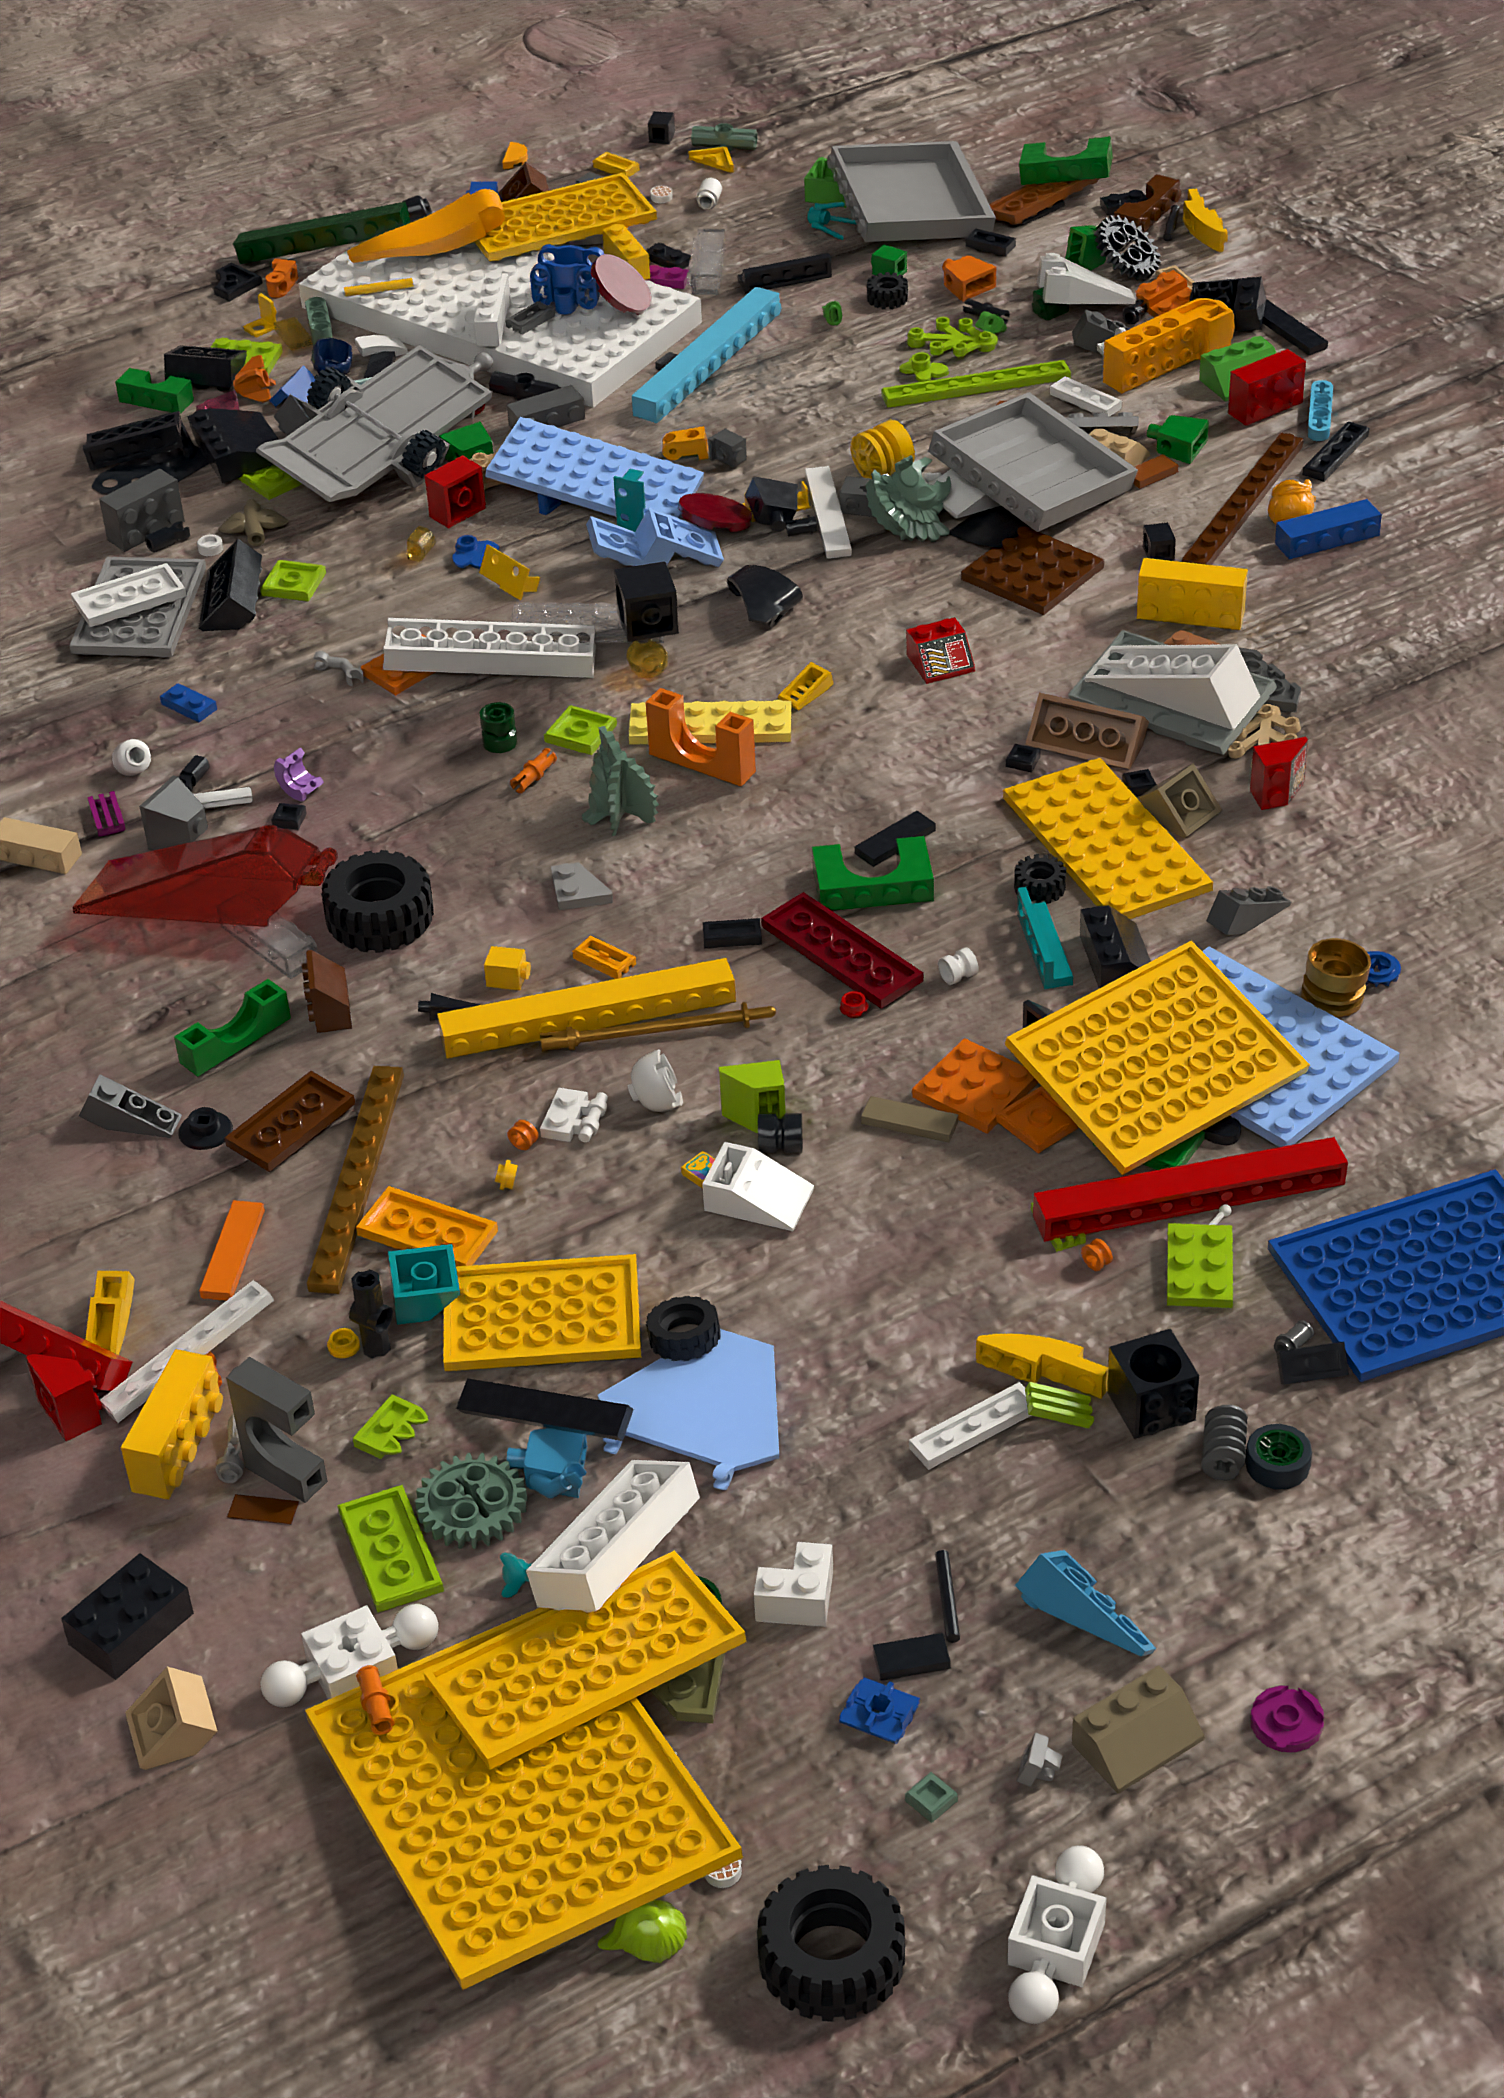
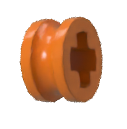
(523, 1135)
(1096, 1254)

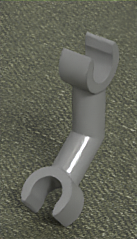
(338, 662)

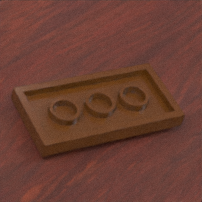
(289, 1121)

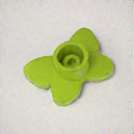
(923, 368)

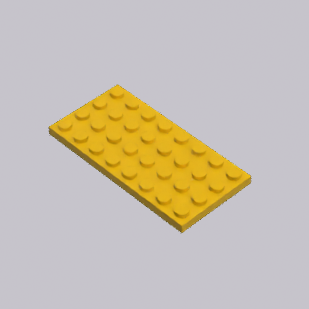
(566, 216)
(1107, 839)
(582, 1663)

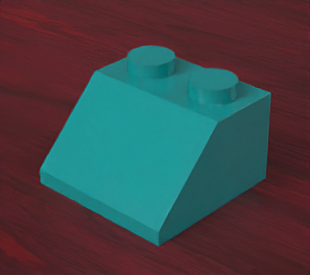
(422, 1282)

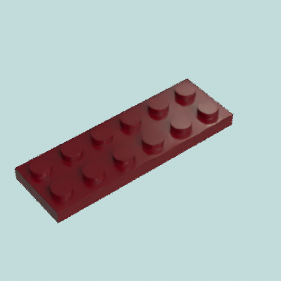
(842, 950)

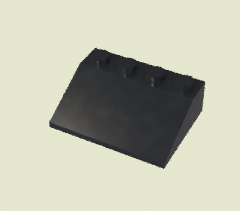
(231, 440)

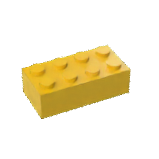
(1191, 593)
(172, 1424)

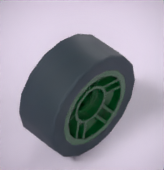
(1278, 1456)

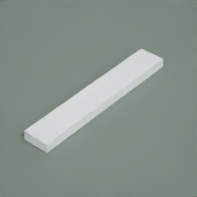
(828, 512)
(198, 1340)

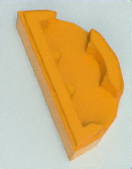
(515, 154)

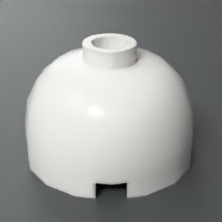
(654, 1083)

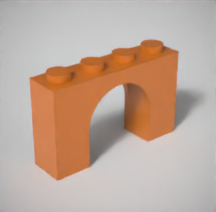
(672, 741)

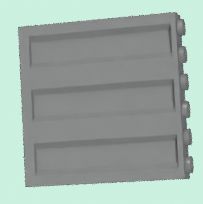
(1032, 461)

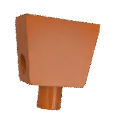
(968, 277)

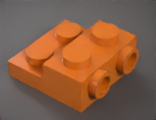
(1164, 293)

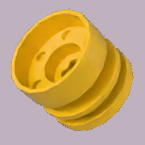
(881, 448)

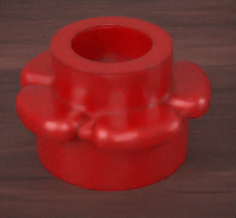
(853, 1004)

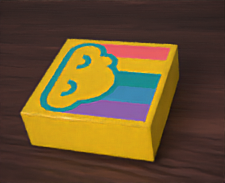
(697, 1168)

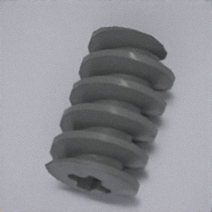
(1224, 1442)

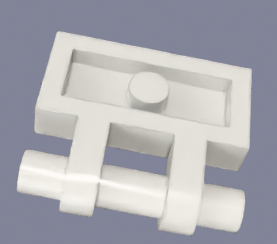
(565, 1114)

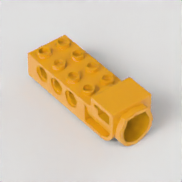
(1166, 343)

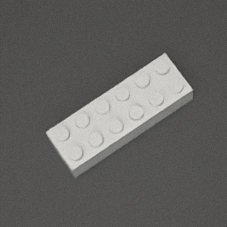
(612, 1535)

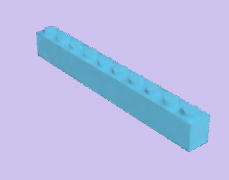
(705, 354)

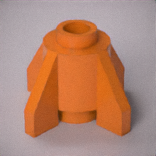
(253, 382)

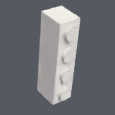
(492, 309)

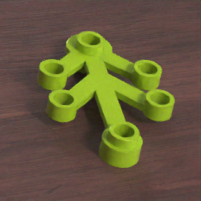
(983, 341)

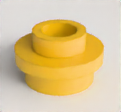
(506, 1175)
(343, 1343)

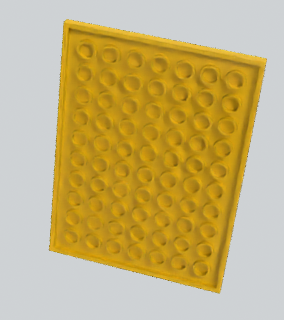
(525, 1849)

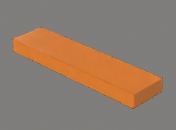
(232, 1250)

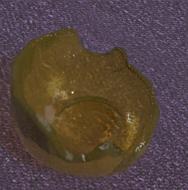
(647, 659)

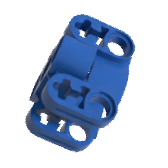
(565, 278)

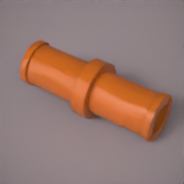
(533, 770)
(375, 1700)

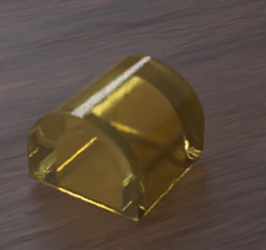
(420, 543)

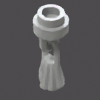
(230, 1466)

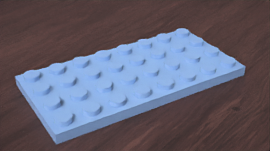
(583, 469)

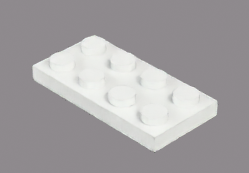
(128, 595)

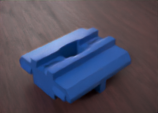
(894, 1706)

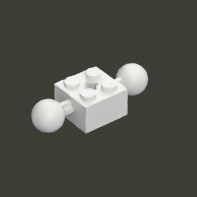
(343, 1647)
(1056, 1933)

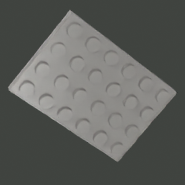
(144, 632)

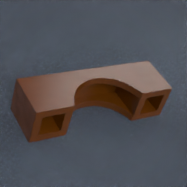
(1161, 195)

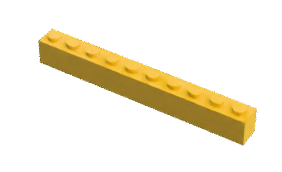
(587, 1007)

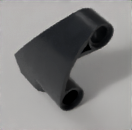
(764, 593)

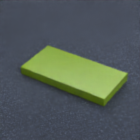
(390, 1548)

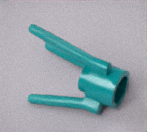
(819, 216)

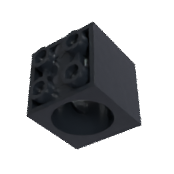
(646, 601)
(1152, 1383)

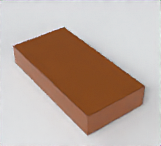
(1154, 470)

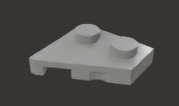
(578, 887)

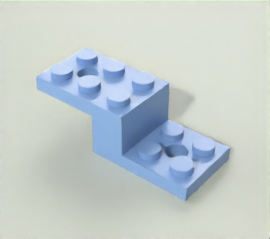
(654, 541)

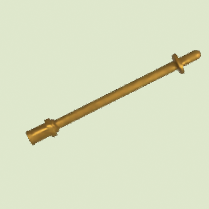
(572, 1038)

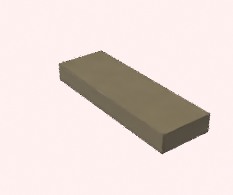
(909, 1119)

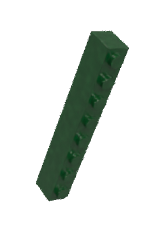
(319, 233)

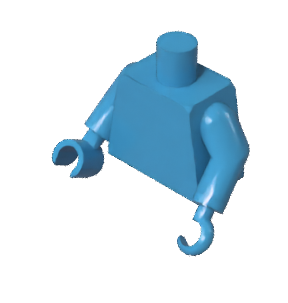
(552, 1462)

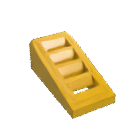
(811, 672)

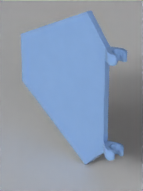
(706, 1406)

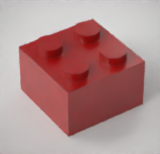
(455, 491)

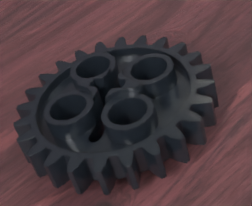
(1115, 236)

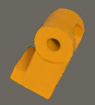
(685, 443)

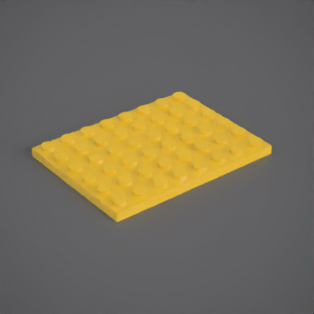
(1156, 1056)

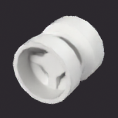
(957, 966)

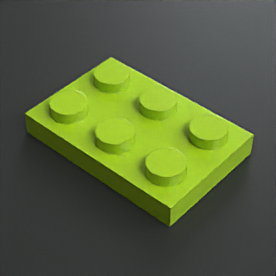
(270, 351)
(1200, 1265)

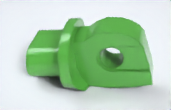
(833, 313)
(991, 323)

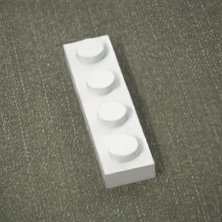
(970, 1426)

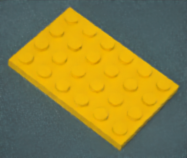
(543, 1313)

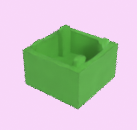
(820, 185)

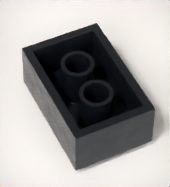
(127, 1616)

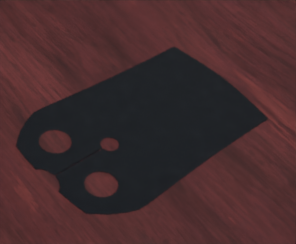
(171, 462)
(988, 527)

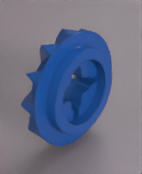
(1388, 967)

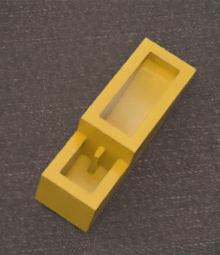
(110, 1309)

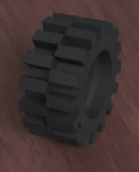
(887, 290)
(1049, 870)

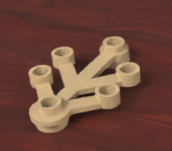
(1265, 718)

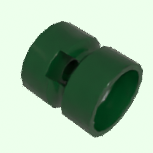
(498, 727)

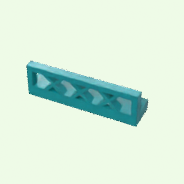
(1043, 942)

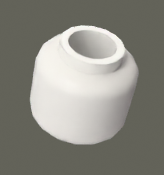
(131, 757)

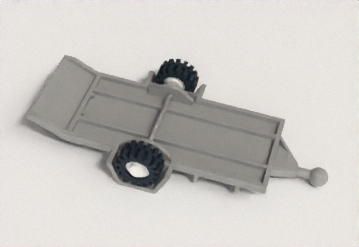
(379, 425)

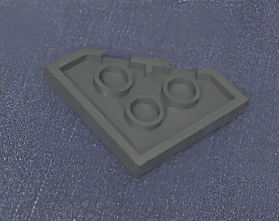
(1286, 694)

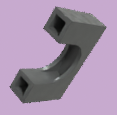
(262, 1408)

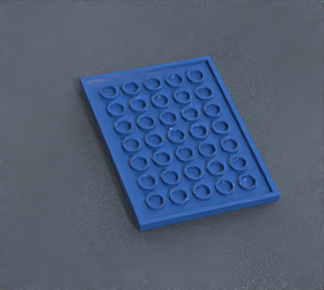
(1405, 1275)

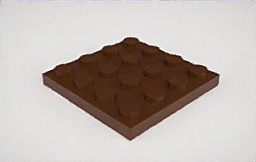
(1033, 570)

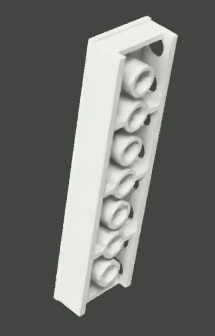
(489, 652)

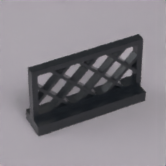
(133, 440)

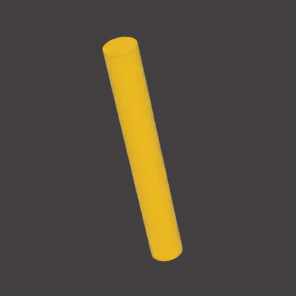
(378, 287)

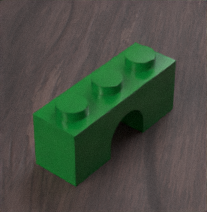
(169, 396)

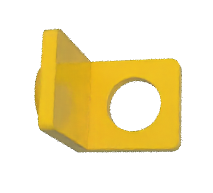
(267, 319)

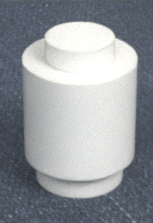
(709, 193)

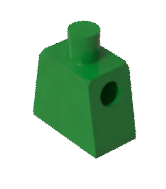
(1082, 247)
(1180, 437)
(467, 441)

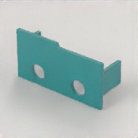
(631, 504)

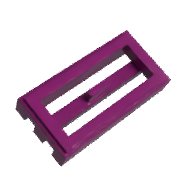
(103, 802)

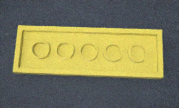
(770, 719)

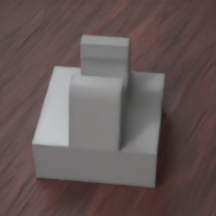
(1038, 1761)

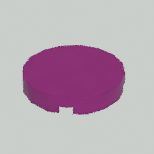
(1287, 1719)

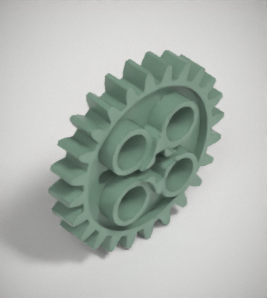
(451, 1499)

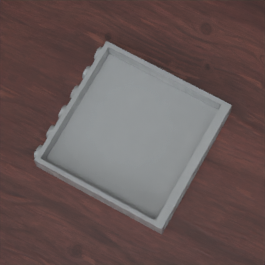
(910, 190)

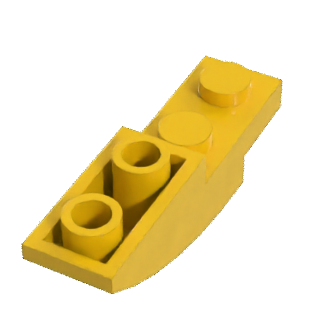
(1204, 223)
(1036, 1356)

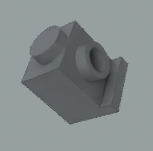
(727, 448)

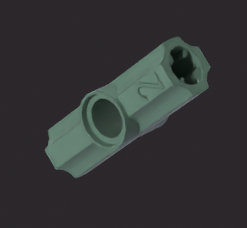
(724, 135)

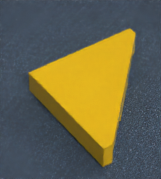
(713, 157)

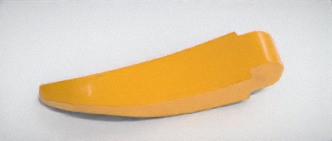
(439, 232)

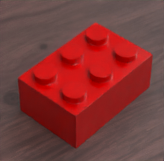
(1266, 387)

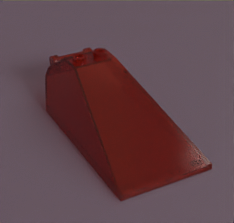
(210, 880)

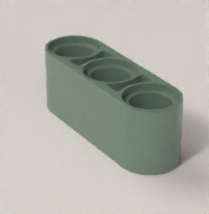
(318, 319)

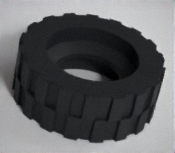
(683, 1344)

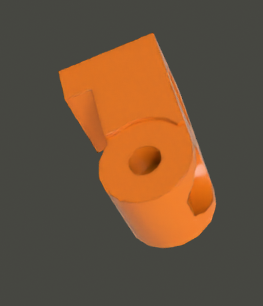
(281, 279)

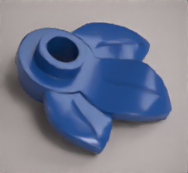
(470, 551)

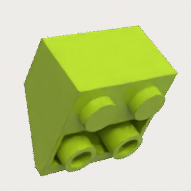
(752, 1091)

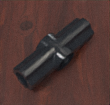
(519, 386)
(371, 1313)

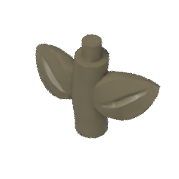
(252, 522)

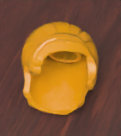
(1291, 500)

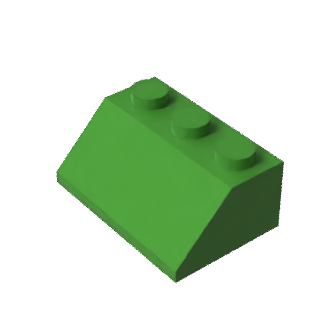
(1218, 363)

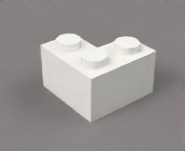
(798, 1593)

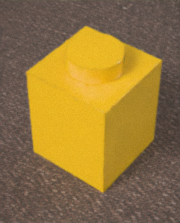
(506, 968)

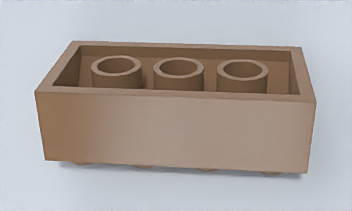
(1086, 731)

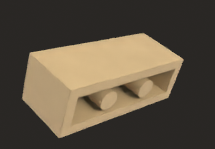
(38, 845)

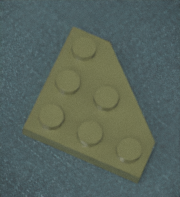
(693, 1693)

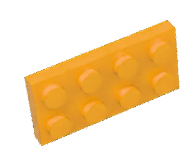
(417, 1222)

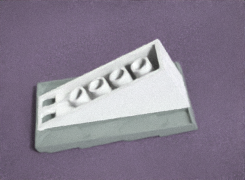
(1181, 689)

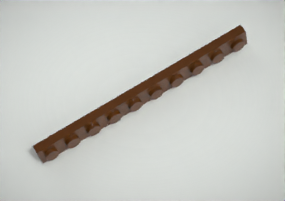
(1244, 500)

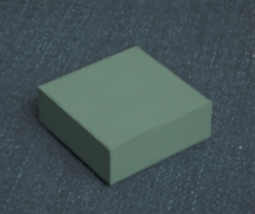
(931, 1797)

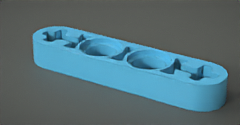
(1320, 410)

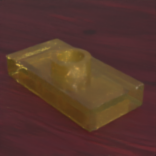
(293, 333)

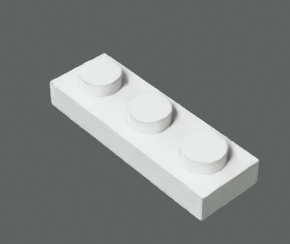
(1085, 397)

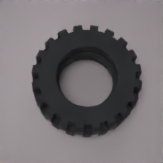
(380, 925)
(836, 1985)

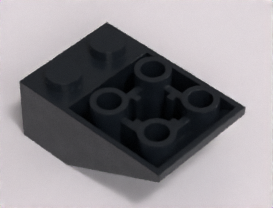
(1241, 295)

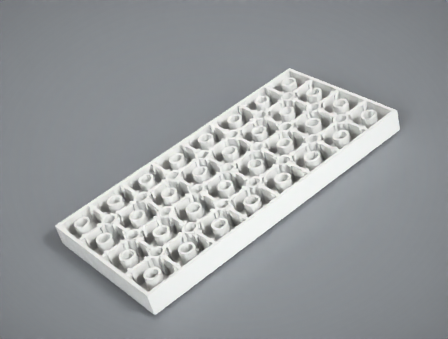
(584, 349)

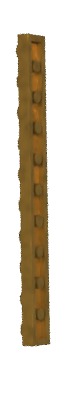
(355, 1180)

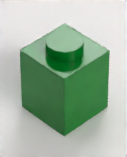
(889, 260)

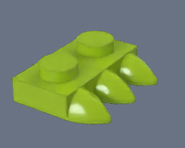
(389, 1425)

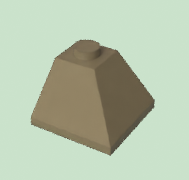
(1181, 802)

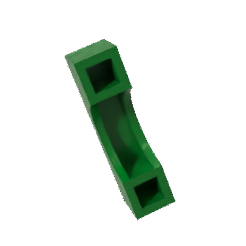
(261, 1012)

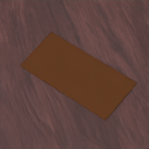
(263, 1509)

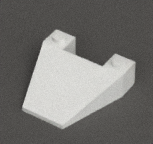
(1073, 284)

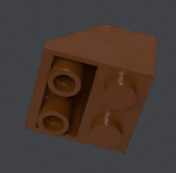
(327, 992)

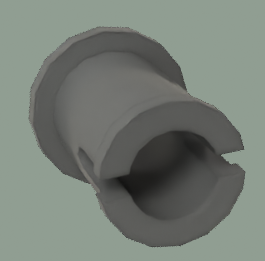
(1294, 1337)

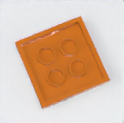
(974, 1084)

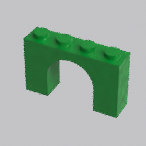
(1092, 163)
(844, 890)

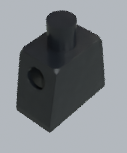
(772, 501)

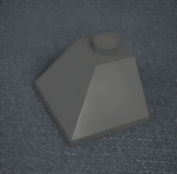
(172, 816)

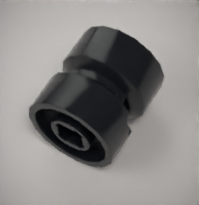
(780, 1133)

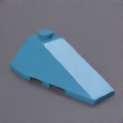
(1066, 1591)

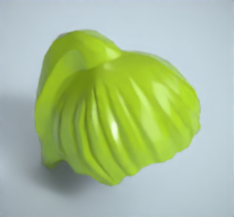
(648, 1932)

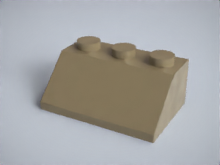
(1136, 1729)

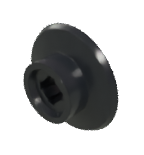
(205, 1129)

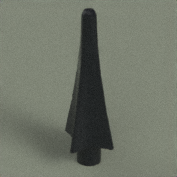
(442, 1004)

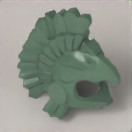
(907, 502)
(618, 786)

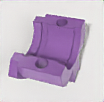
(294, 777)

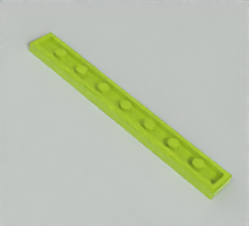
(975, 383)

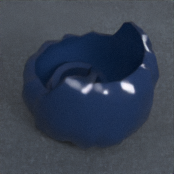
(332, 353)

